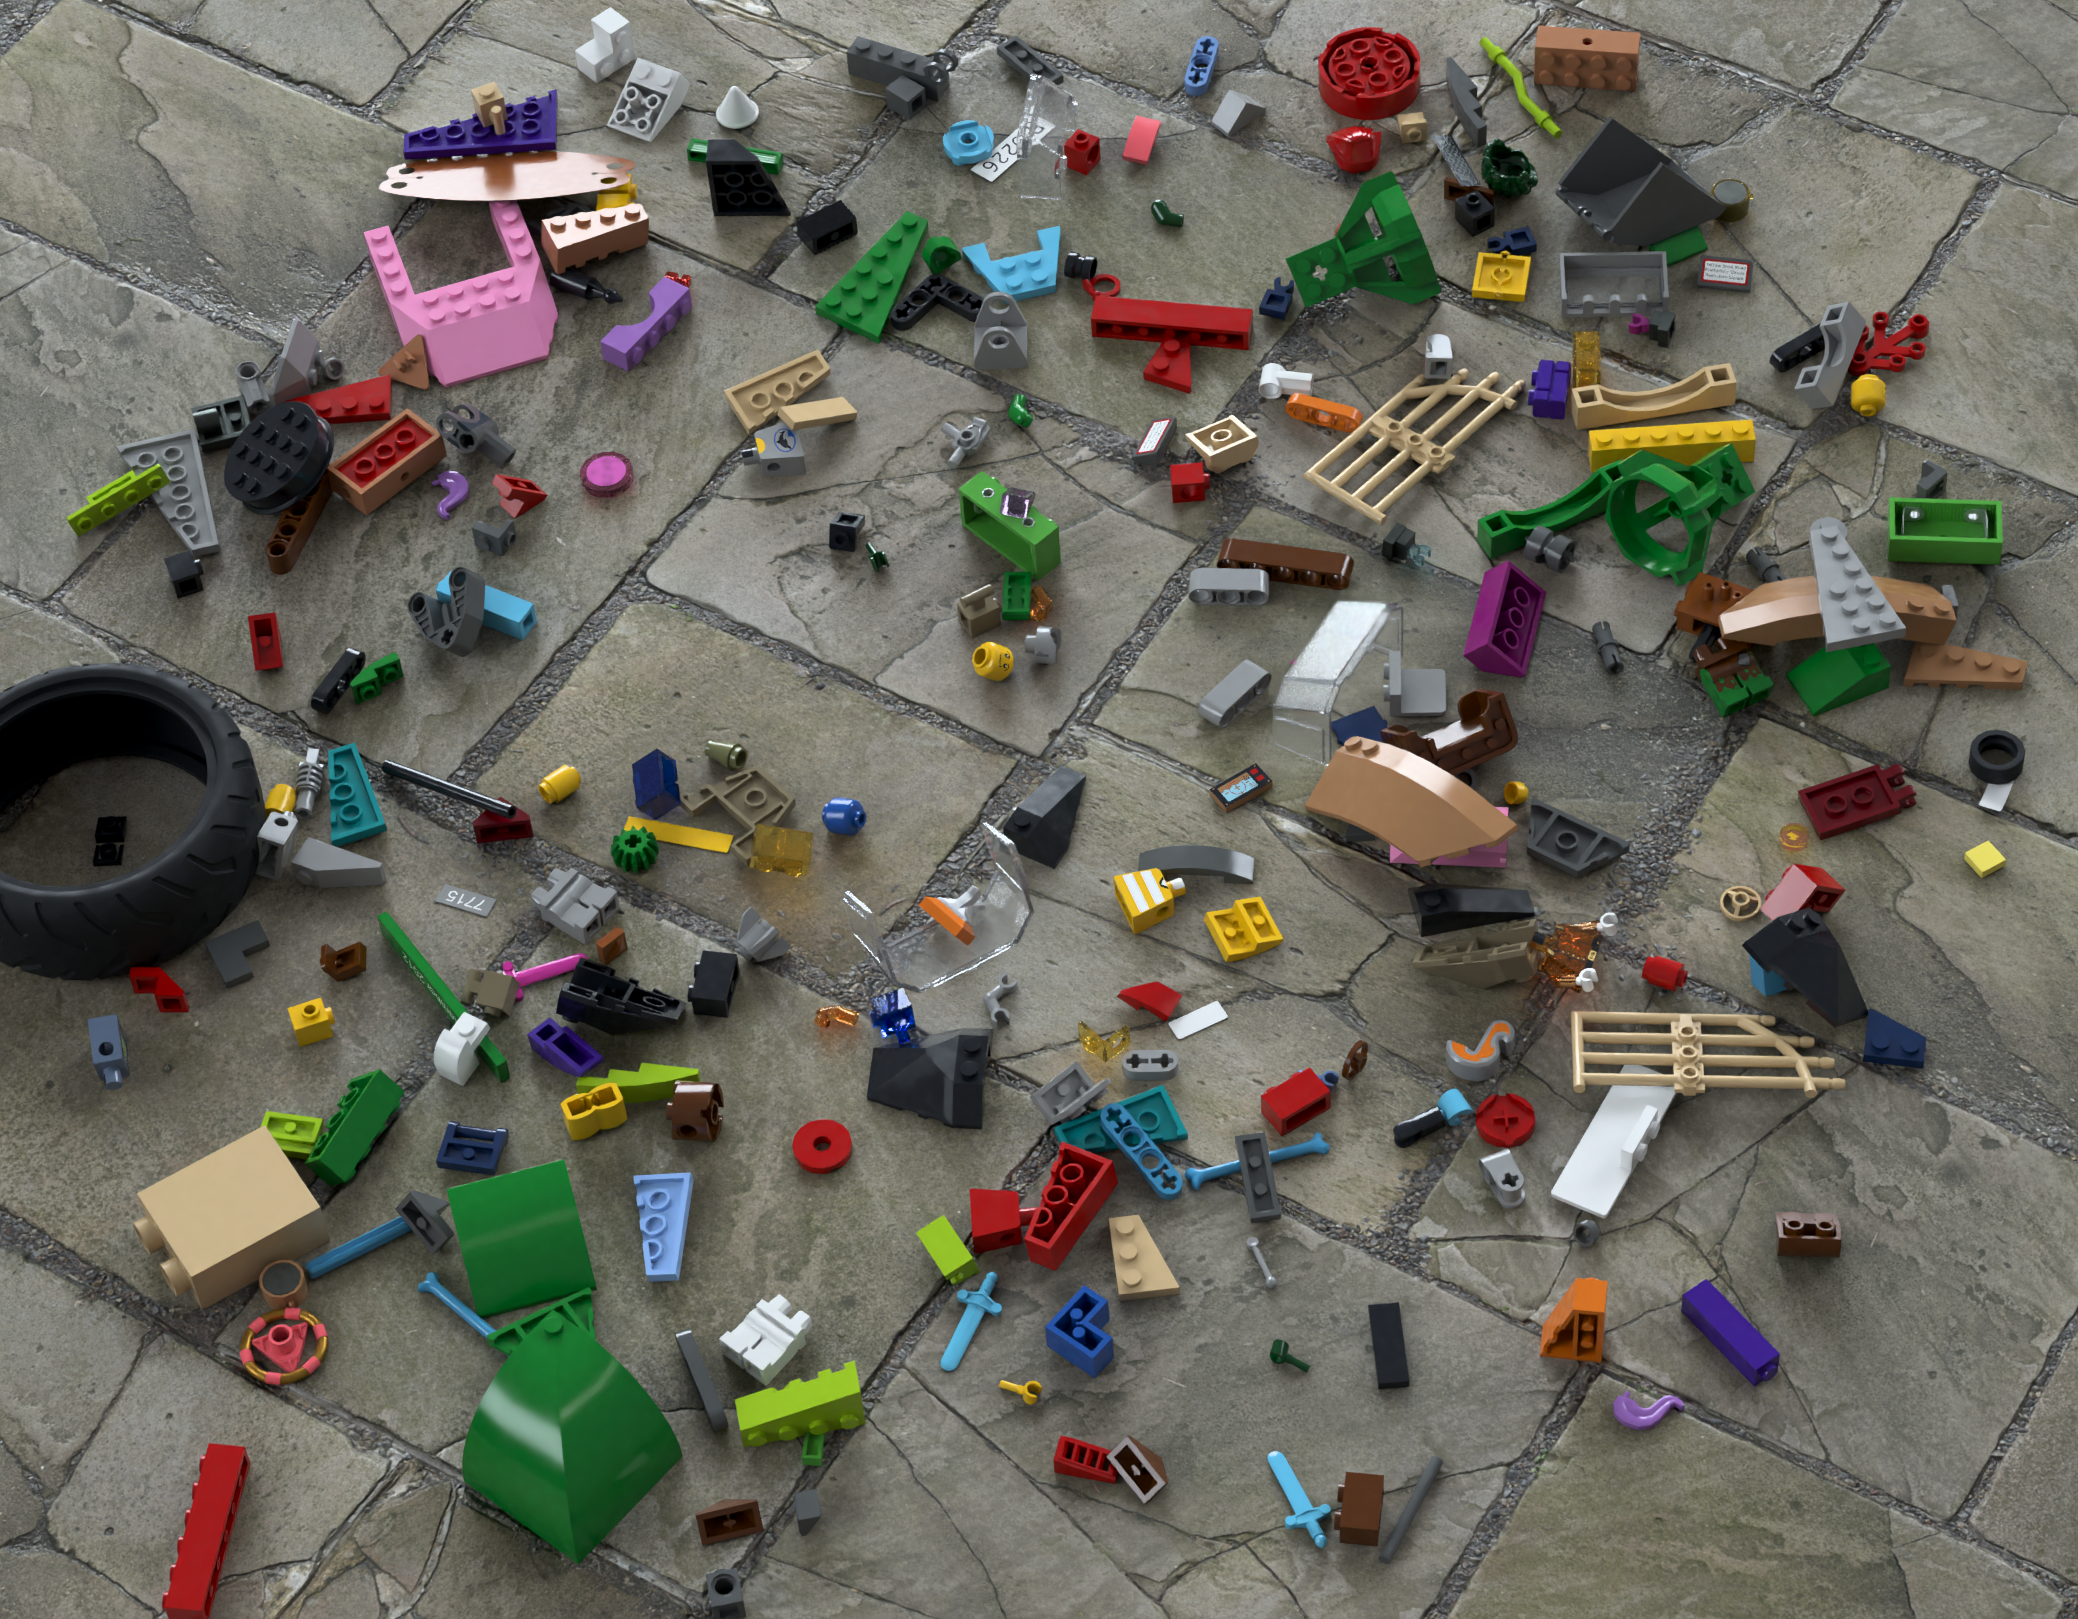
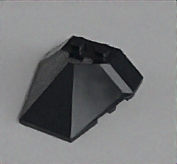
(1811, 962)
(614, 1003)
(935, 1076)

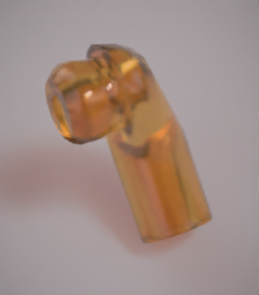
(1044, 604)
(837, 1012)

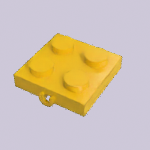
(1501, 277)

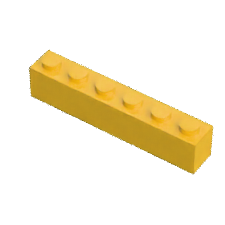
(1675, 442)

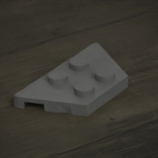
(1570, 842)

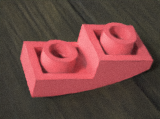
(1141, 140)

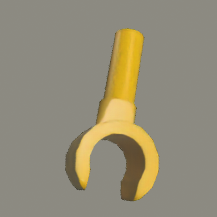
(1028, 1398)

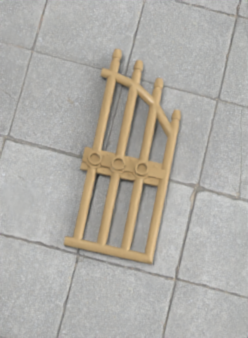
(1409, 443)
(1688, 1055)

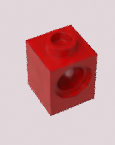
(1082, 152)
(1188, 482)

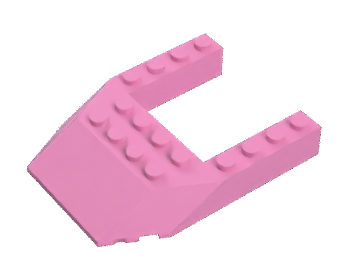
(478, 322)

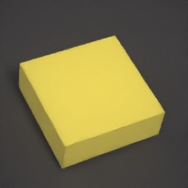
(1984, 859)

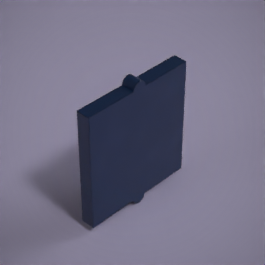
(1362, 723)

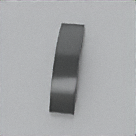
(1200, 860)

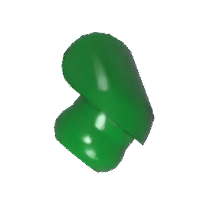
(1018, 413)

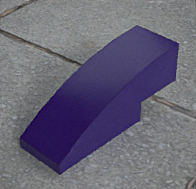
(563, 1048)

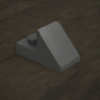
(423, 1217)

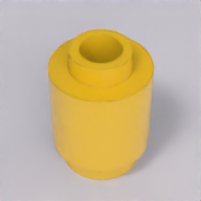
(559, 784)
(280, 799)

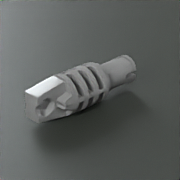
(308, 783)

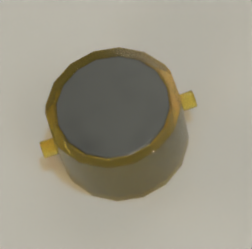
(1734, 196)

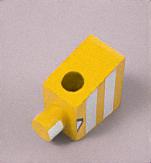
(1146, 897)

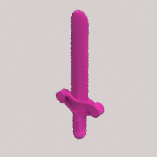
(542, 971)

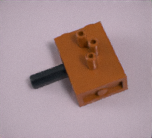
(1703, 604)

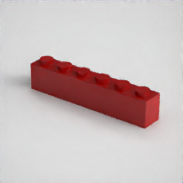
(1181, 321)
(207, 1532)

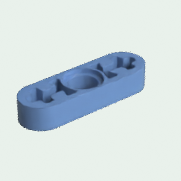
(1203, 73)

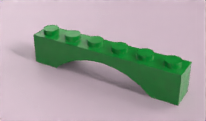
(1508, 529)

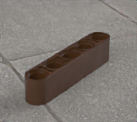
(296, 527)
(1288, 563)

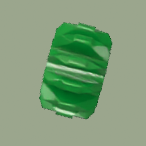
(634, 849)

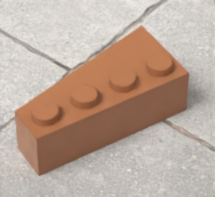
(593, 234)

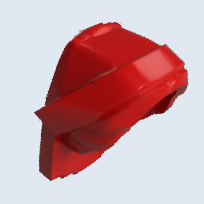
(1355, 148)

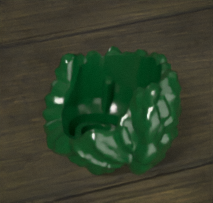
(1507, 170)

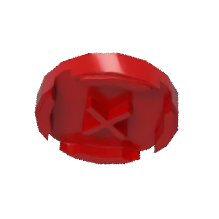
(1505, 1120)

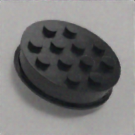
(279, 458)

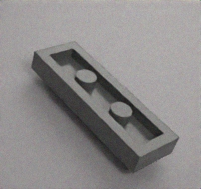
(1027, 60)
(1257, 1177)

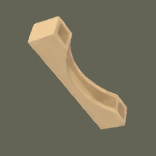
(1705, 389)

